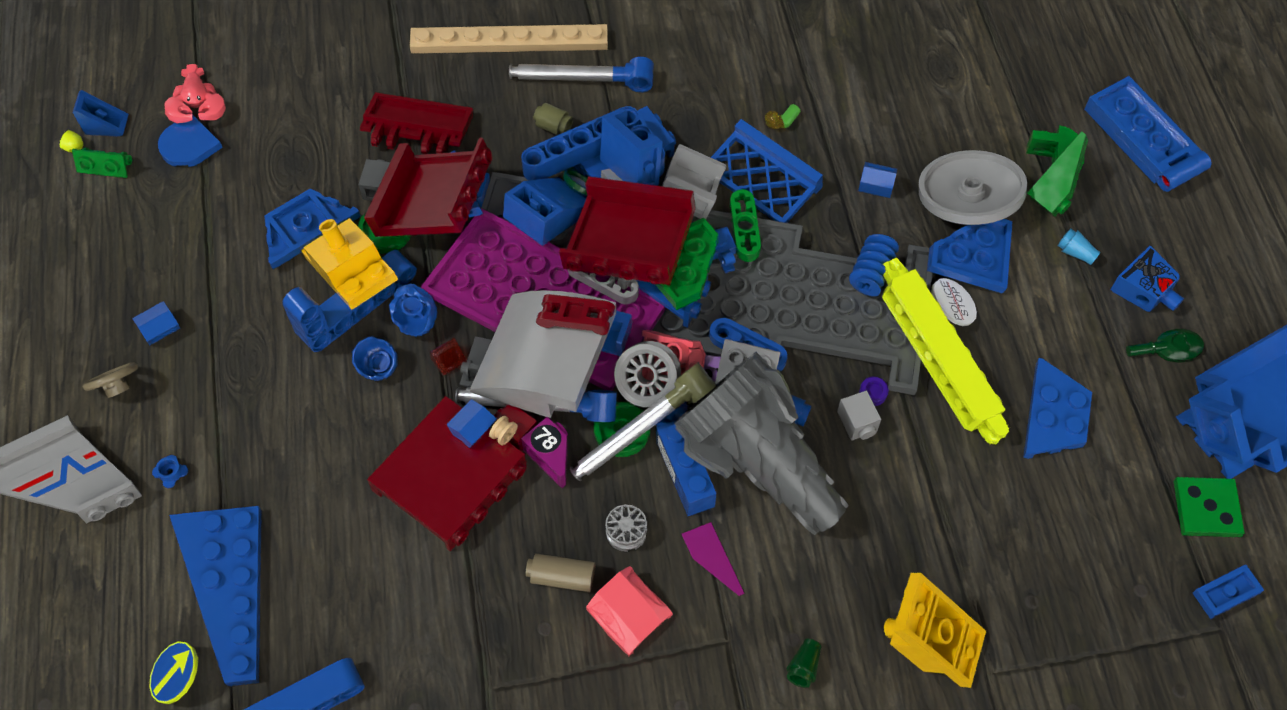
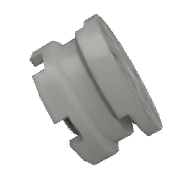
(626, 528)

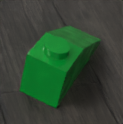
(1058, 183)

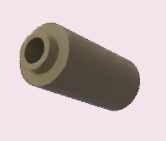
(561, 572)

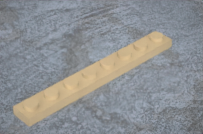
(508, 38)

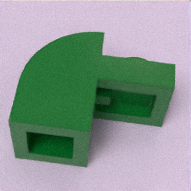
(1051, 144)

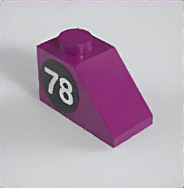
(549, 449)

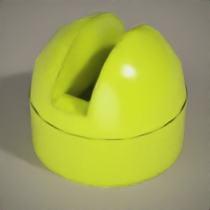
(71, 140)

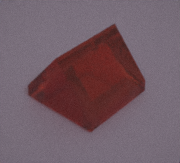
(447, 356)

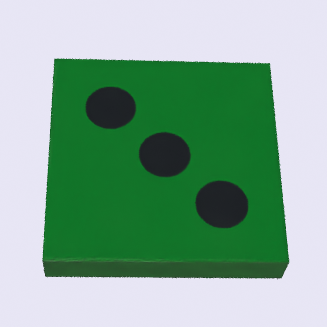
(1208, 507)

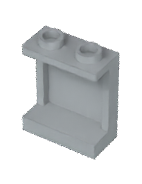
(697, 173)

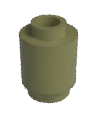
(552, 119)

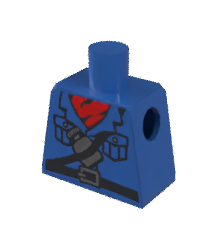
(1149, 282)

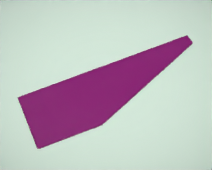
(709, 553)

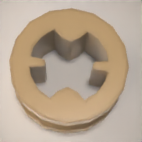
(503, 430)

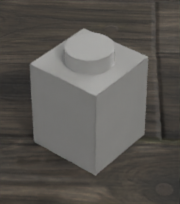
(859, 416)

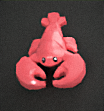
(195, 95)

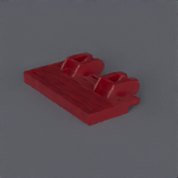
(412, 118)

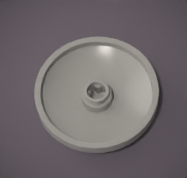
(972, 187)

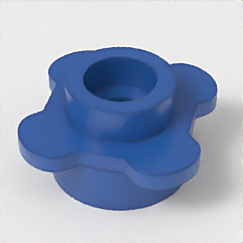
(166, 464)

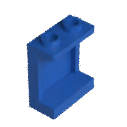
(626, 153)

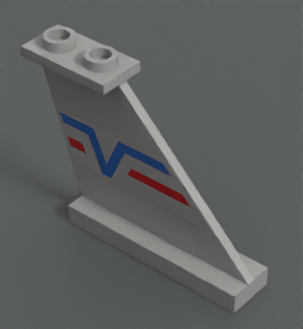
(63, 472)

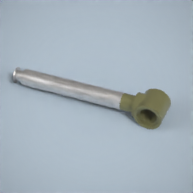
(688, 387)

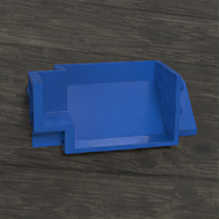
(1244, 408)

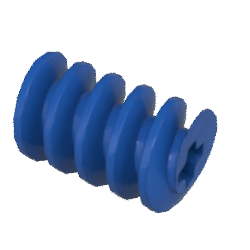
(869, 268)

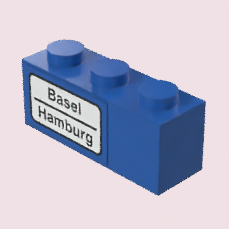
(687, 475)

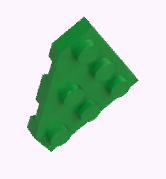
(692, 265)

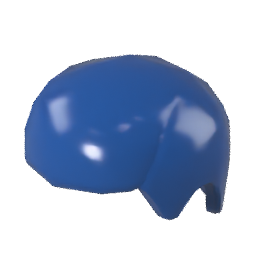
(374, 358)

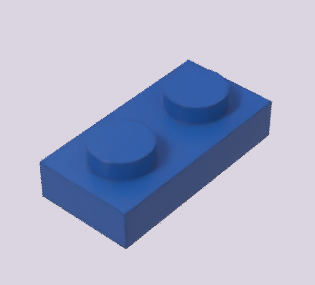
(1228, 591)

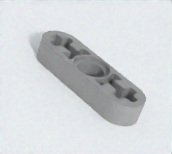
(610, 288)

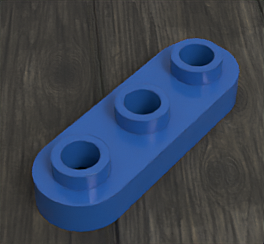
(744, 335)

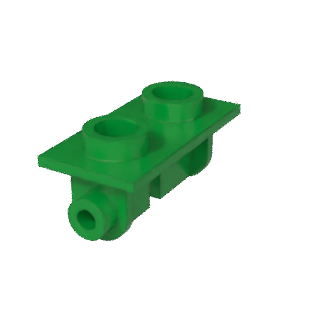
(101, 162)

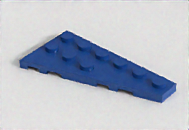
(225, 571)

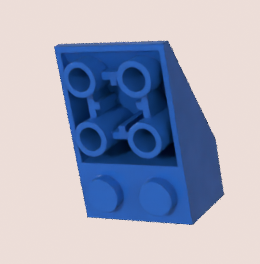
(543, 208)

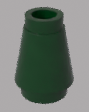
(804, 665)

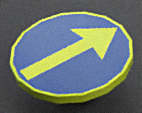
(173, 672)

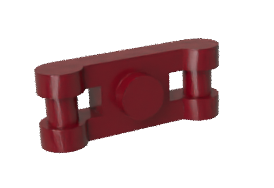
(575, 313)

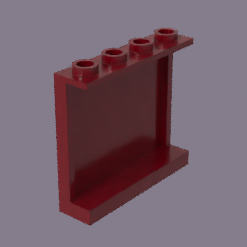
(427, 191)
(630, 231)
(443, 479)

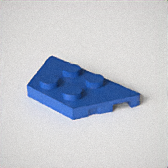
(298, 224)
(1057, 412)

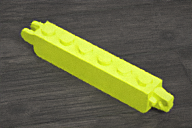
(943, 352)

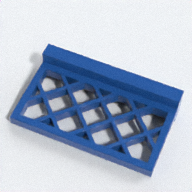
(780, 159)

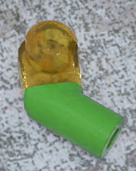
(777, 121)

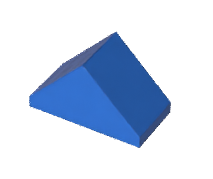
(98, 116)

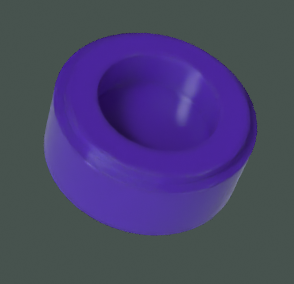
(876, 388)

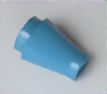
(1078, 246)

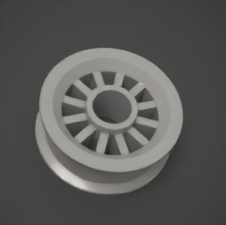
(623, 369)

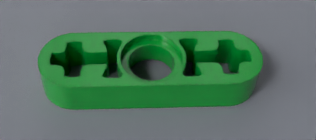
(739, 234)

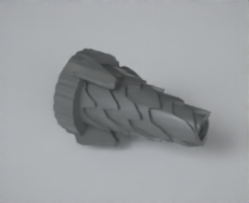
(752, 428)

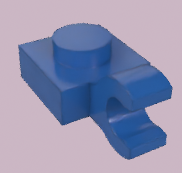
(725, 250)

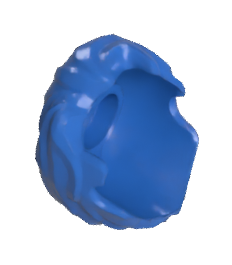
(413, 310)

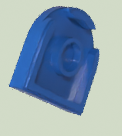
(187, 143)

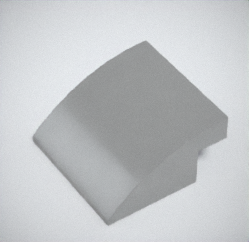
(536, 364)

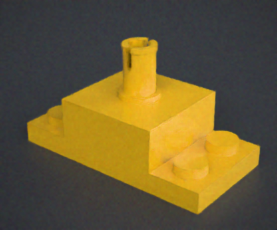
(349, 262)
(936, 632)

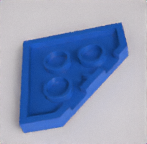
(975, 255)

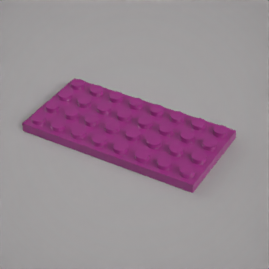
(499, 260)

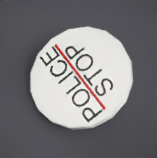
(954, 301)

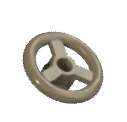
(112, 380)

